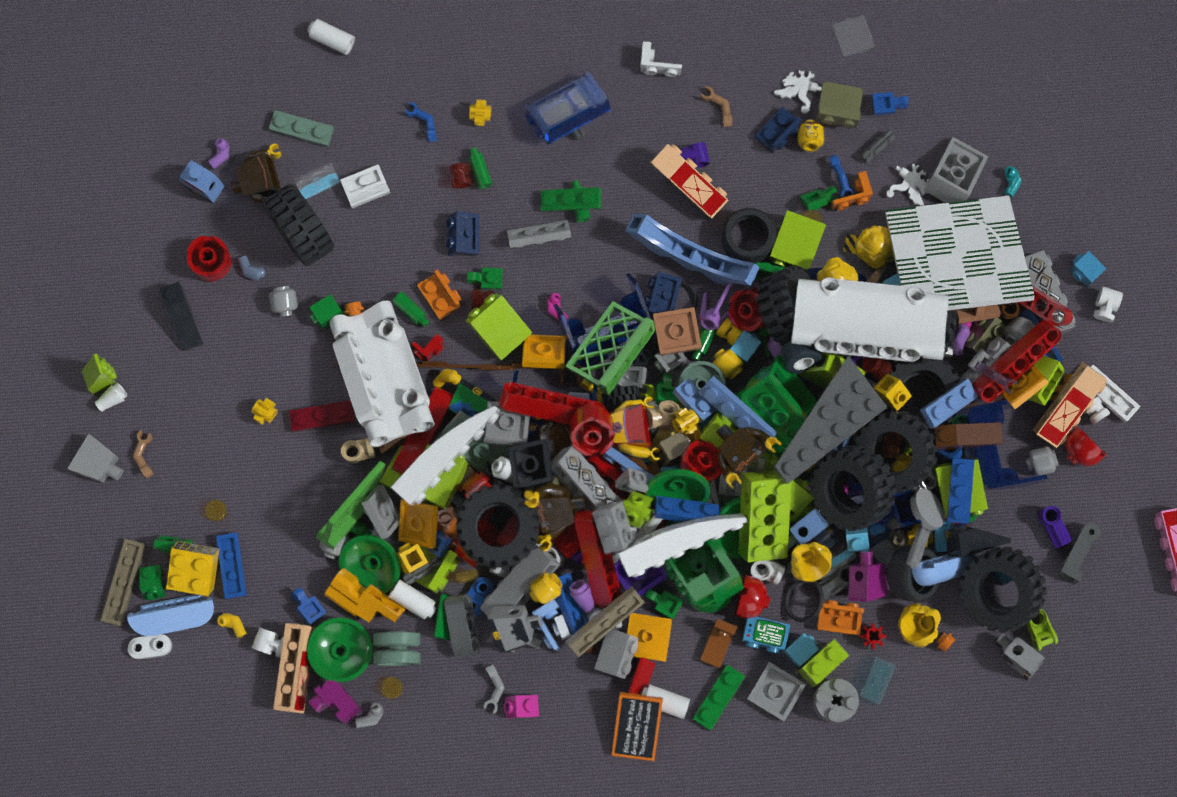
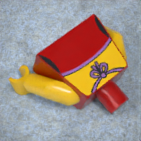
(632, 429)

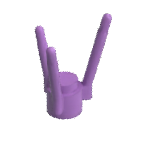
(711, 318)

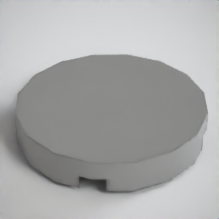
(927, 509)

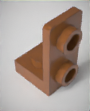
(718, 643)

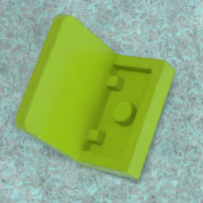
(437, 579)

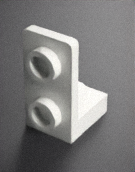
(652, 68)

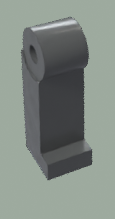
(1078, 552)

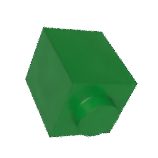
(324, 311)

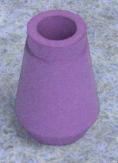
(582, 595)

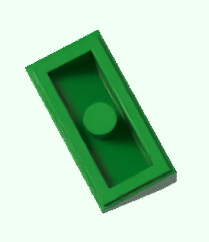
(441, 627)

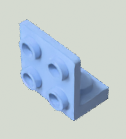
(548, 611)

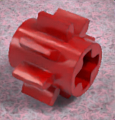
(866, 636)

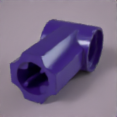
(697, 153)
(1055, 529)

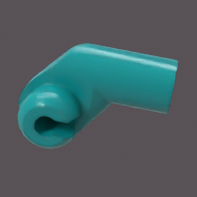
(1013, 179)

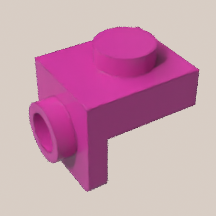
(521, 706)

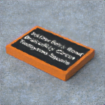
(637, 726)

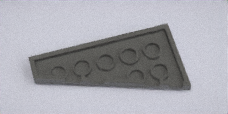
(837, 414)

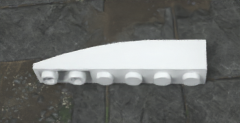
(441, 456)
(674, 540)

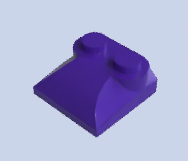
(640, 583)

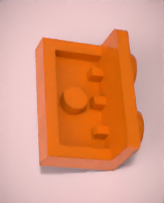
(840, 618)

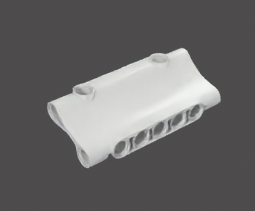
(870, 319)
(381, 374)

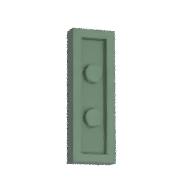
(301, 128)

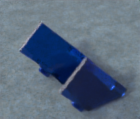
(576, 334)
(989, 462)

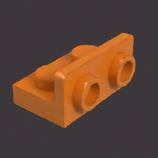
(439, 295)

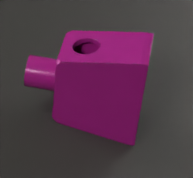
(867, 579)

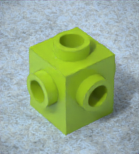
(637, 509)

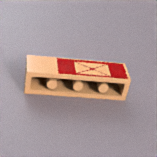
(689, 180)
(1070, 404)
(293, 669)

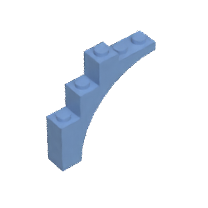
(689, 254)

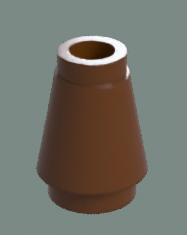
(1015, 307)

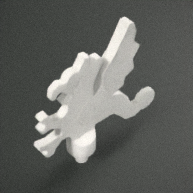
(800, 85)
(913, 180)

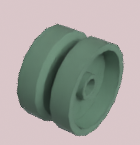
(701, 372)
(396, 645)

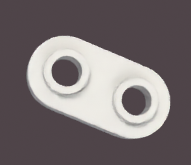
(149, 646)

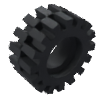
(620, 395)

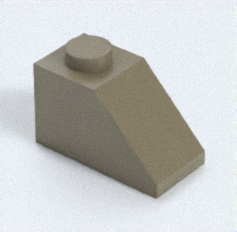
(671, 449)

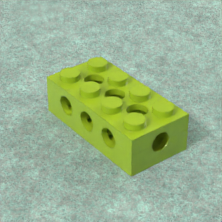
(767, 512)

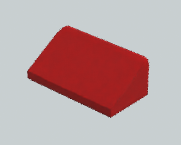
(642, 676)

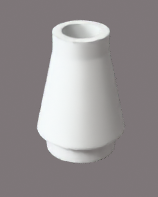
(112, 396)

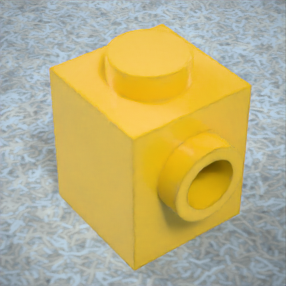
(892, 392)
(411, 557)

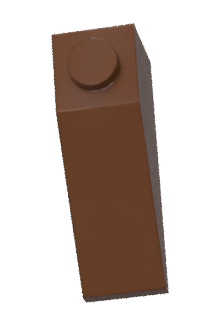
(968, 435)

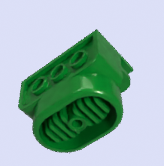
(778, 400)
(705, 576)

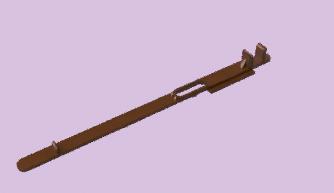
(489, 367)

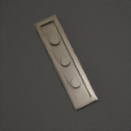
(123, 582)
(604, 621)

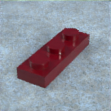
(321, 416)

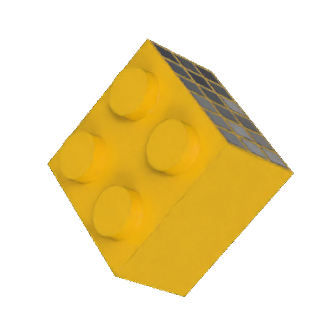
(192, 568)

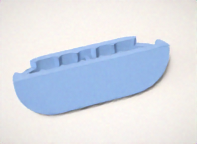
(940, 569)
(172, 615)

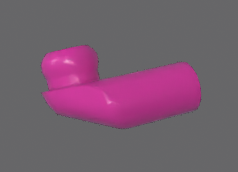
(553, 299)

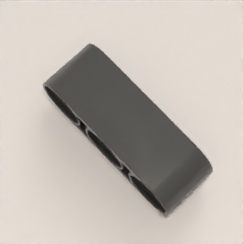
(462, 625)

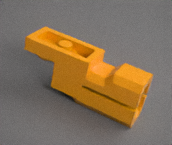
(360, 601)

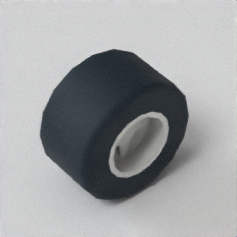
(800, 357)

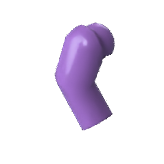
(222, 153)
(960, 338)

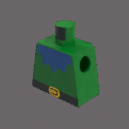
(469, 397)

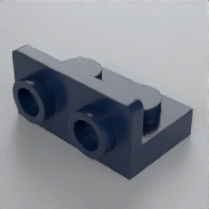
(778, 129)
(463, 233)
(663, 293)

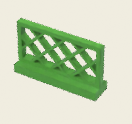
(623, 359)
(350, 511)

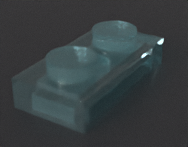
(877, 680)

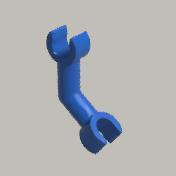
(426, 117)
(835, 164)

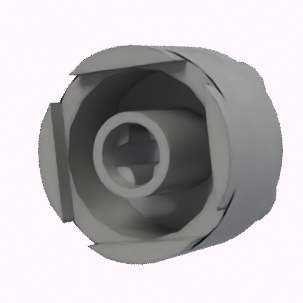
(847, 705)

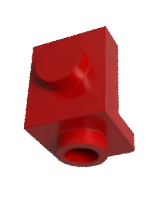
(433, 348)

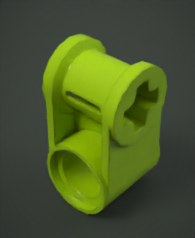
(1042, 630)

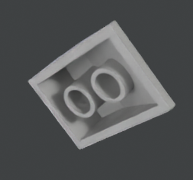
(956, 172)

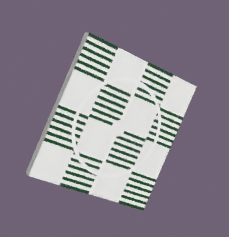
(961, 252)

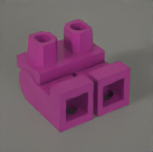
(332, 696)

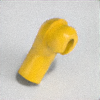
(447, 375)
(232, 621)

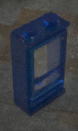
(567, 108)

